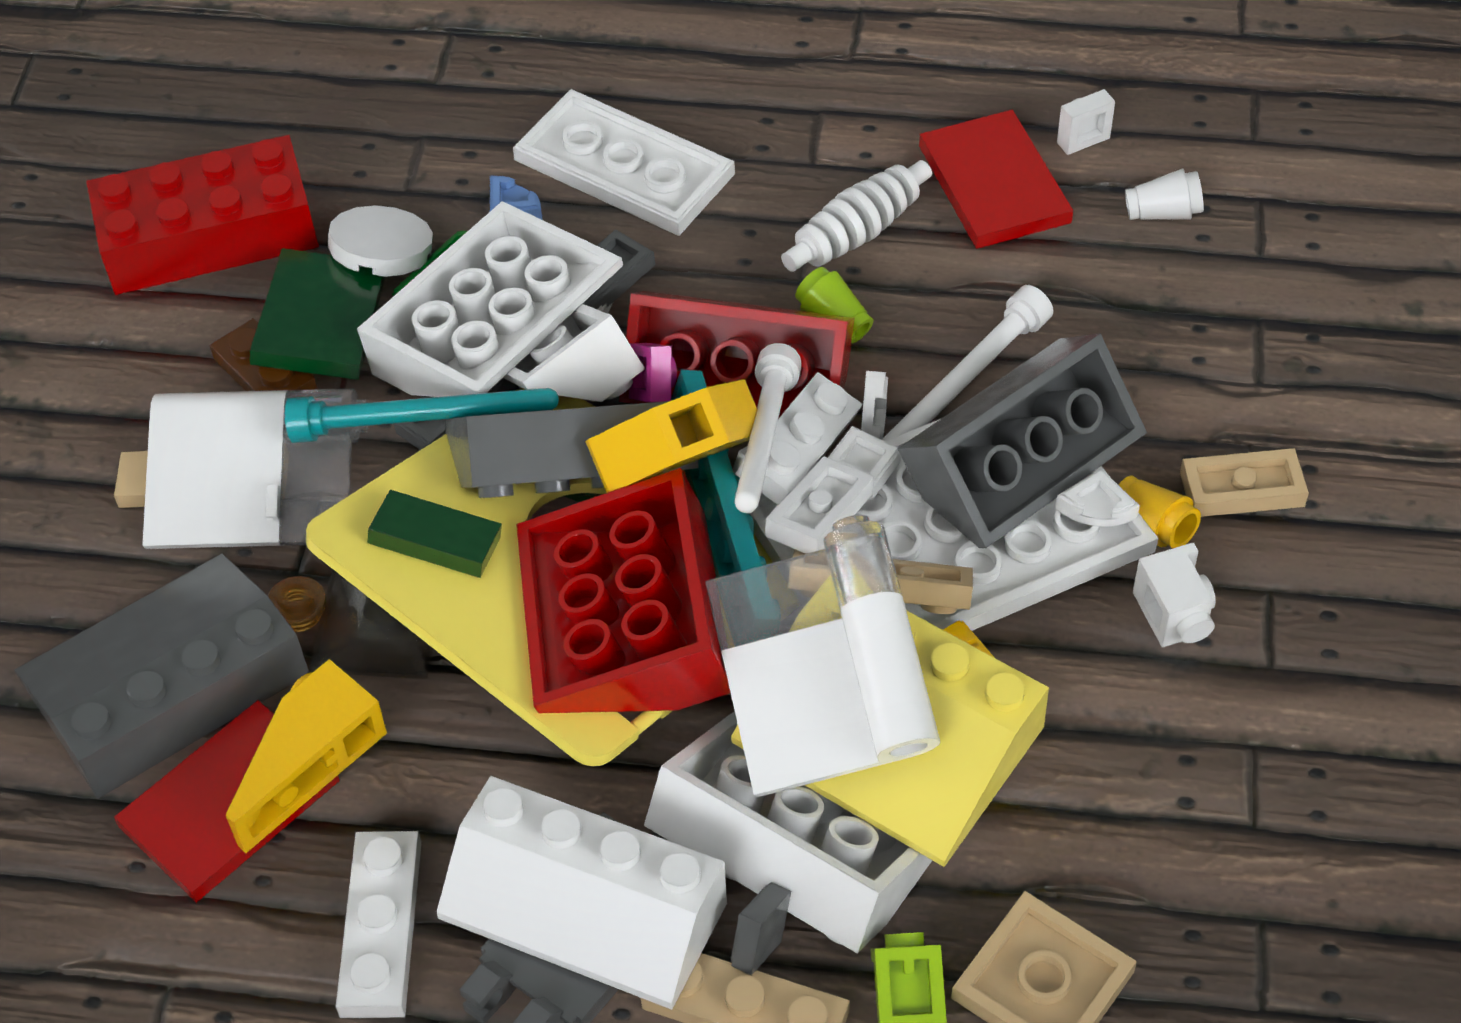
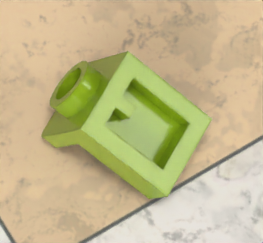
(909, 980)

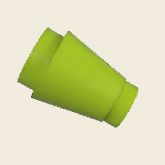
(828, 294)

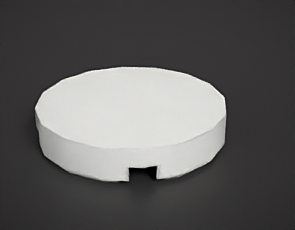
(381, 239)

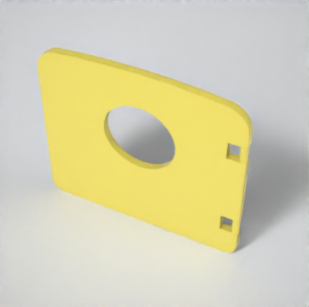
(463, 616)

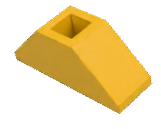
(673, 434)

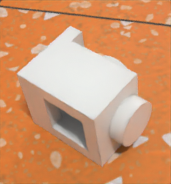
(1175, 595)

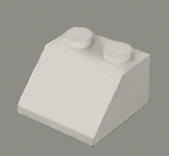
(581, 359)

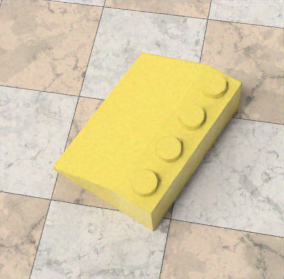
(984, 726)

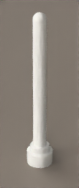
(1024, 313)
(777, 373)

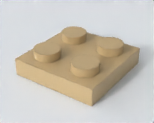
(1042, 970)

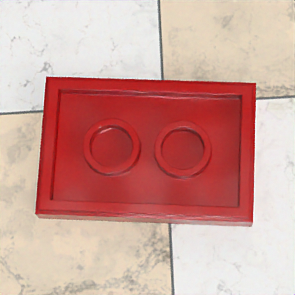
(995, 179)
(184, 813)

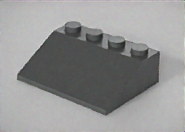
(163, 672)

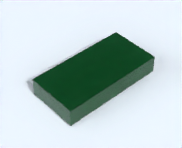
(434, 533)

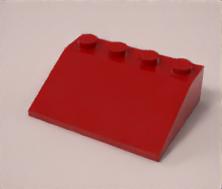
(621, 602)

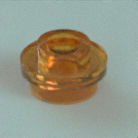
(310, 605)

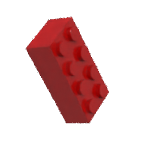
(200, 214)

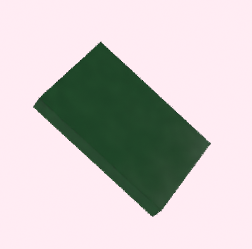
(315, 315)

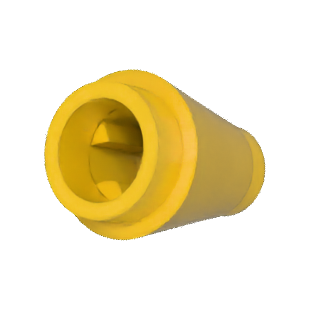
(1165, 511)

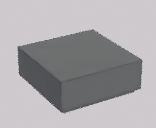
(760, 928)

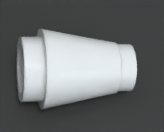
(1166, 197)

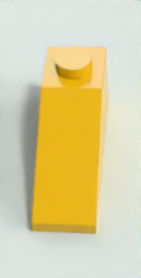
(309, 742)

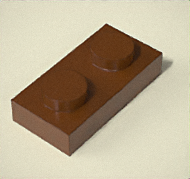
(233, 355)

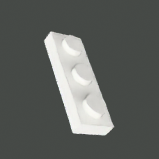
(806, 434)
(379, 925)

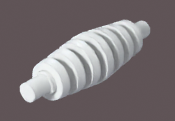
(856, 215)

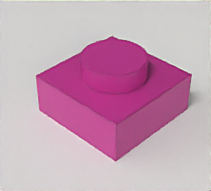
(659, 374)

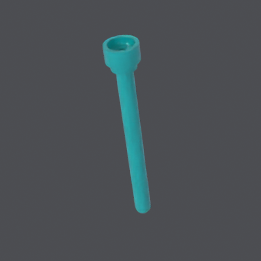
(310, 418)

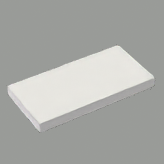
(624, 161)

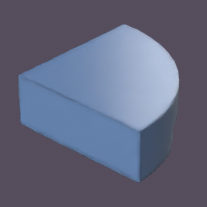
(506, 190)

